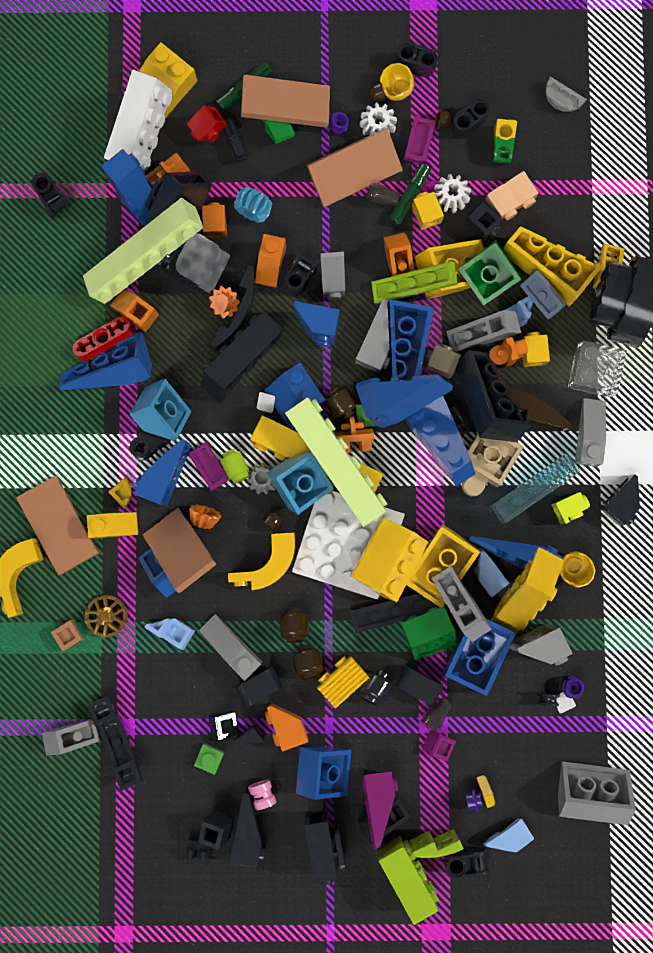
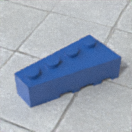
(129, 183)
(409, 337)
(441, 438)

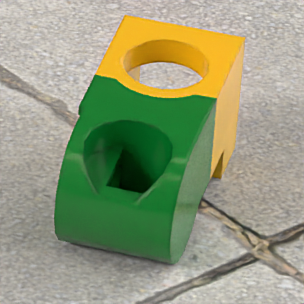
(503, 140)

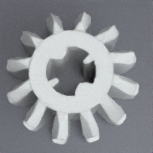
(371, 117)
(452, 185)

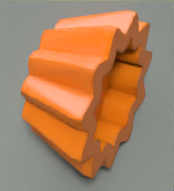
(224, 302)
(203, 516)

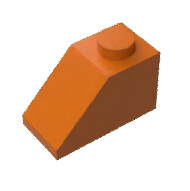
(398, 254)
(270, 260)

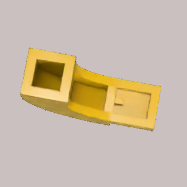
(281, 558)
(11, 565)

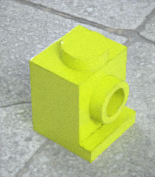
(570, 507)

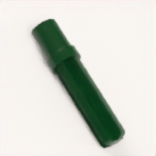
(234, 93)
(415, 185)

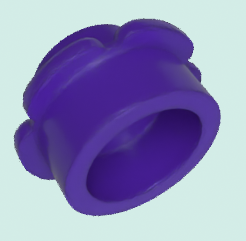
(340, 118)
(579, 687)
(474, 800)

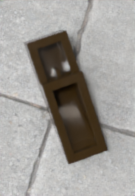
(538, 411)

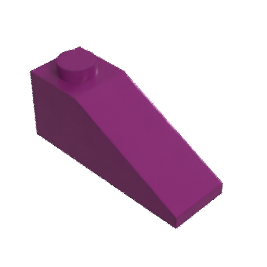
(379, 797)

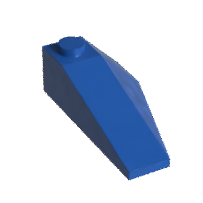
(119, 366)
(397, 399)
(513, 552)

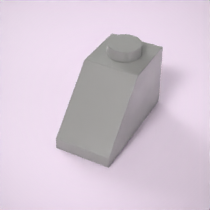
(70, 737)

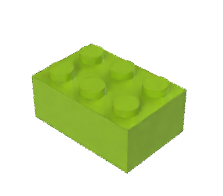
(408, 879)

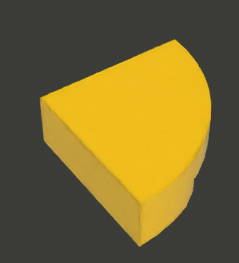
(122, 492)
(486, 791)

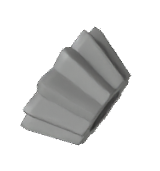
(260, 480)

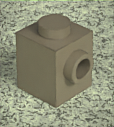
(442, 360)

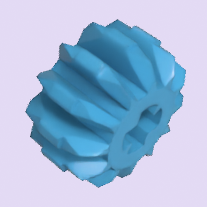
(252, 204)

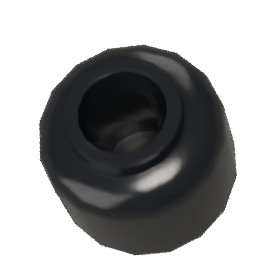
(376, 688)

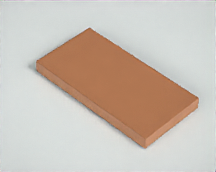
(285, 101)
(354, 167)
(57, 525)
(179, 550)

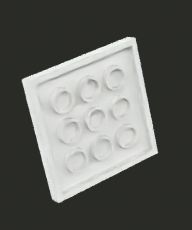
(336, 542)

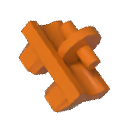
(173, 164)
(508, 352)
(363, 436)

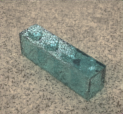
(534, 488)

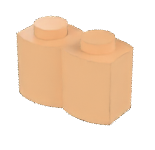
(512, 196)

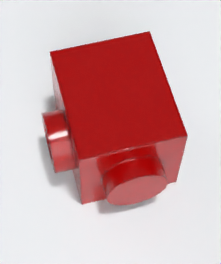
(206, 124)

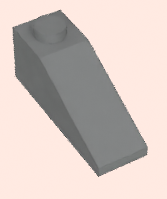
(333, 275)
(484, 330)
(375, 347)
(591, 433)
(461, 604)
(230, 647)

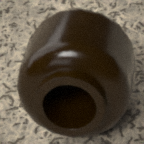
(341, 402)
(294, 626)
(308, 662)

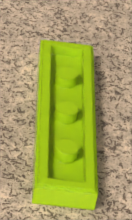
(415, 282)

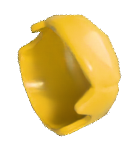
(397, 81)
(577, 569)

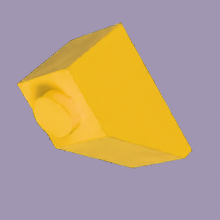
(112, 525)

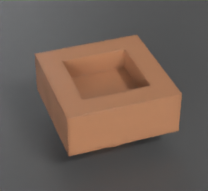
(67, 635)

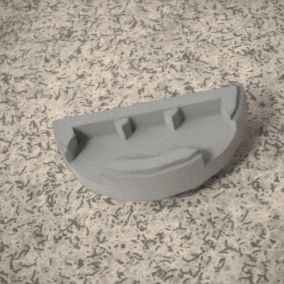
(563, 97)

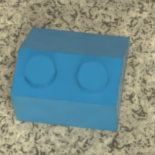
(160, 410)
(300, 481)

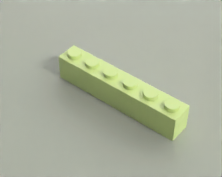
(143, 251)
(336, 462)

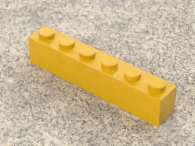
(289, 444)

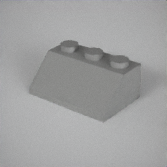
(544, 644)
(595, 793)

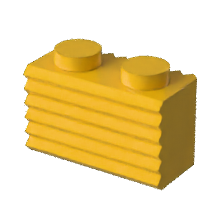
(342, 681)

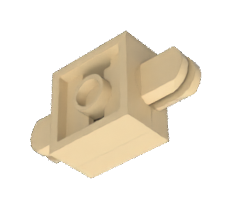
(491, 463)

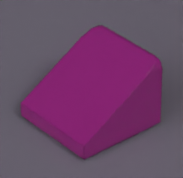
(438, 745)

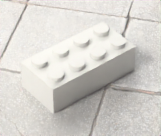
(140, 118)

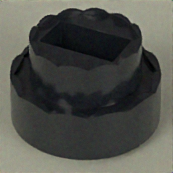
(625, 301)

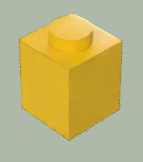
(427, 210)
(537, 350)

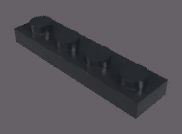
(390, 612)

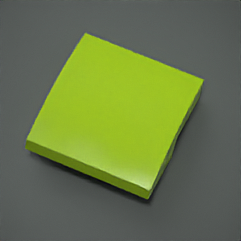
(428, 847)

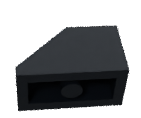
(623, 502)

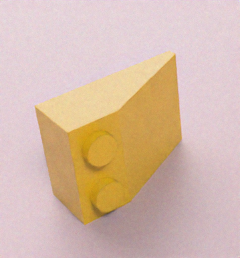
(171, 71)
(458, 253)
(443, 551)

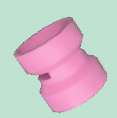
(262, 794)

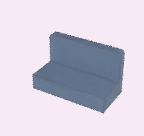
(543, 294)

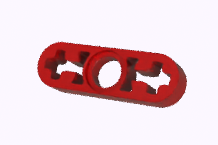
(106, 329)

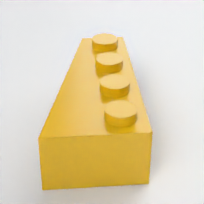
(564, 270)
(529, 592)

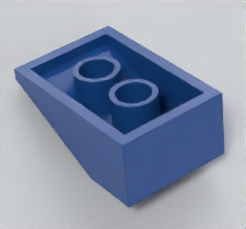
(161, 478)
(479, 661)

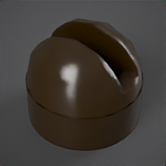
(376, 93)
(443, 119)
(272, 520)

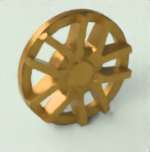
(106, 616)

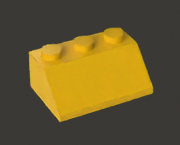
(389, 559)

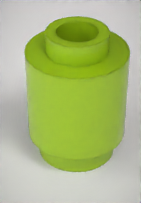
(235, 466)

